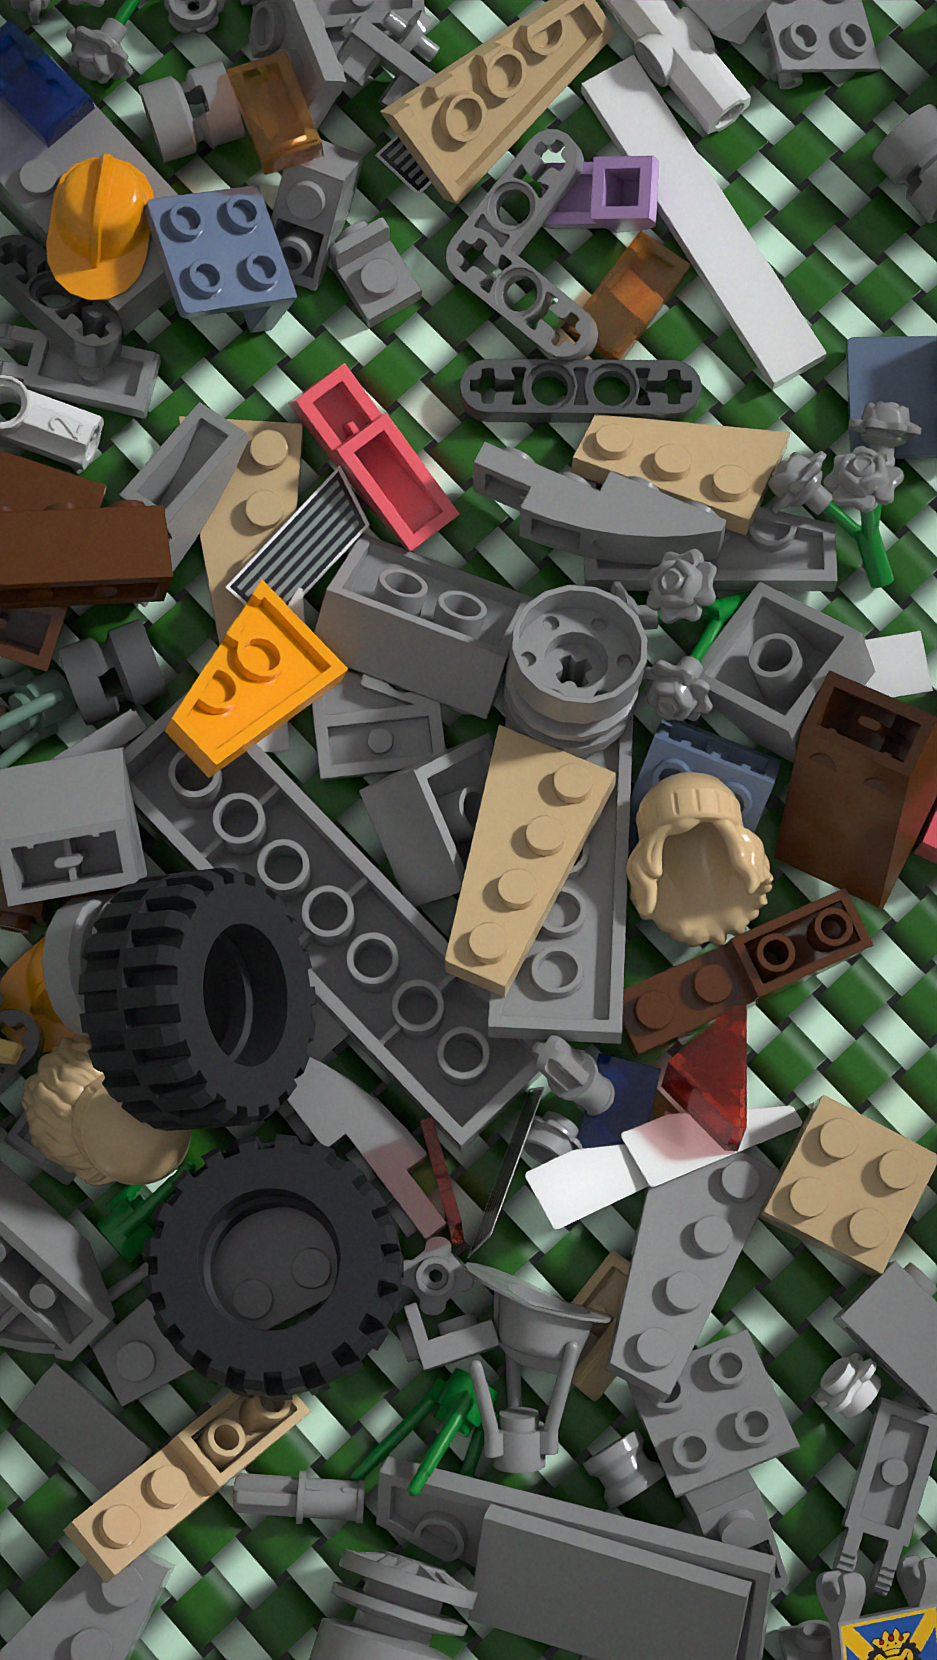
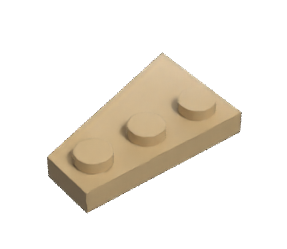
(687, 461)

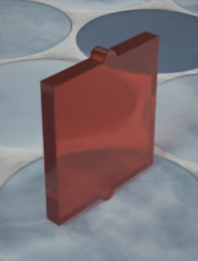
(442, 1181)

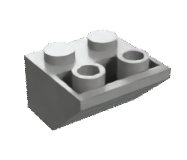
(68, 827)

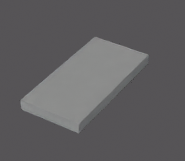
(602, 1594)

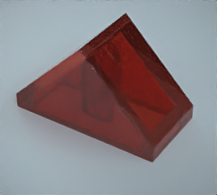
(711, 1078)

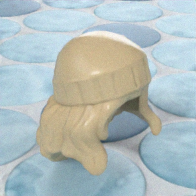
(696, 861)
(87, 1129)

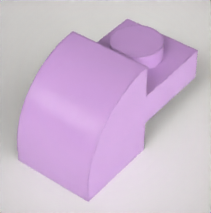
(610, 194)

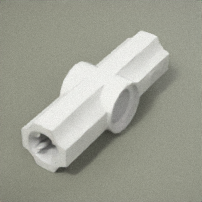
(681, 54)
(49, 426)

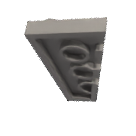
(301, 32)
(778, 551)
(680, 1264)
(263, 1276)

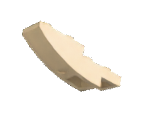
(180, 1479)

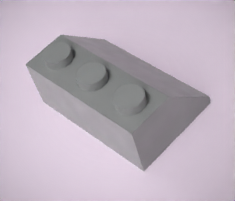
(420, 625)

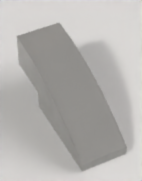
(189, 475)

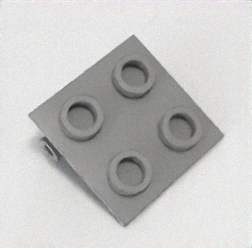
(816, 39)
(717, 1416)

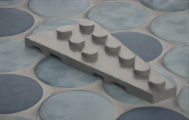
(451, 1512)

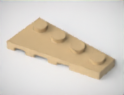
(491, 96)
(251, 509)
(523, 847)

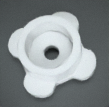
(849, 1385)

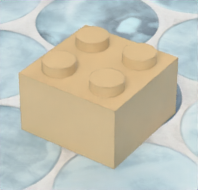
(849, 1186)

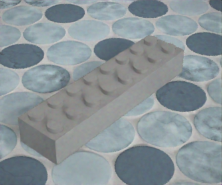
(368, 947)

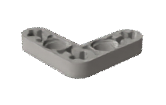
(508, 241)

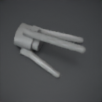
(519, 1438)

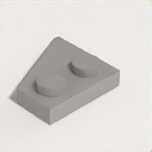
(374, 728)

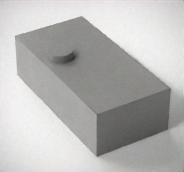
(32, 174)

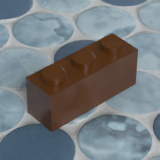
(83, 555)

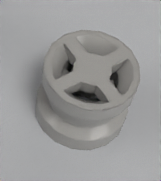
(624, 1469)

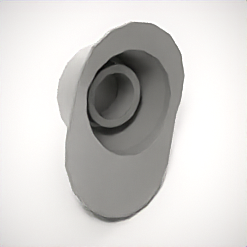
(532, 1322)

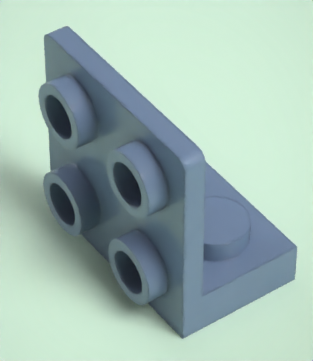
(222, 255)
(897, 372)
(686, 748)

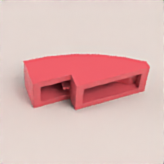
(374, 457)

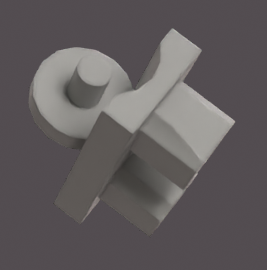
(368, 46)

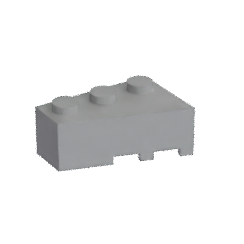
(93, 1617)

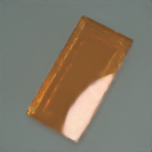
(275, 113)
(633, 295)

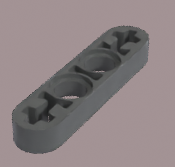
(579, 379)

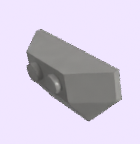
(47, 1277)

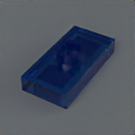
(38, 88)
(632, 1105)

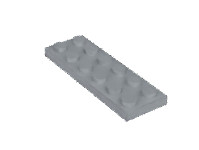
(576, 964)

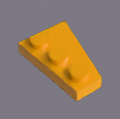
(253, 683)

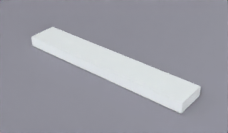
(706, 224)

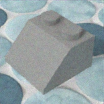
(773, 663)
(430, 818)

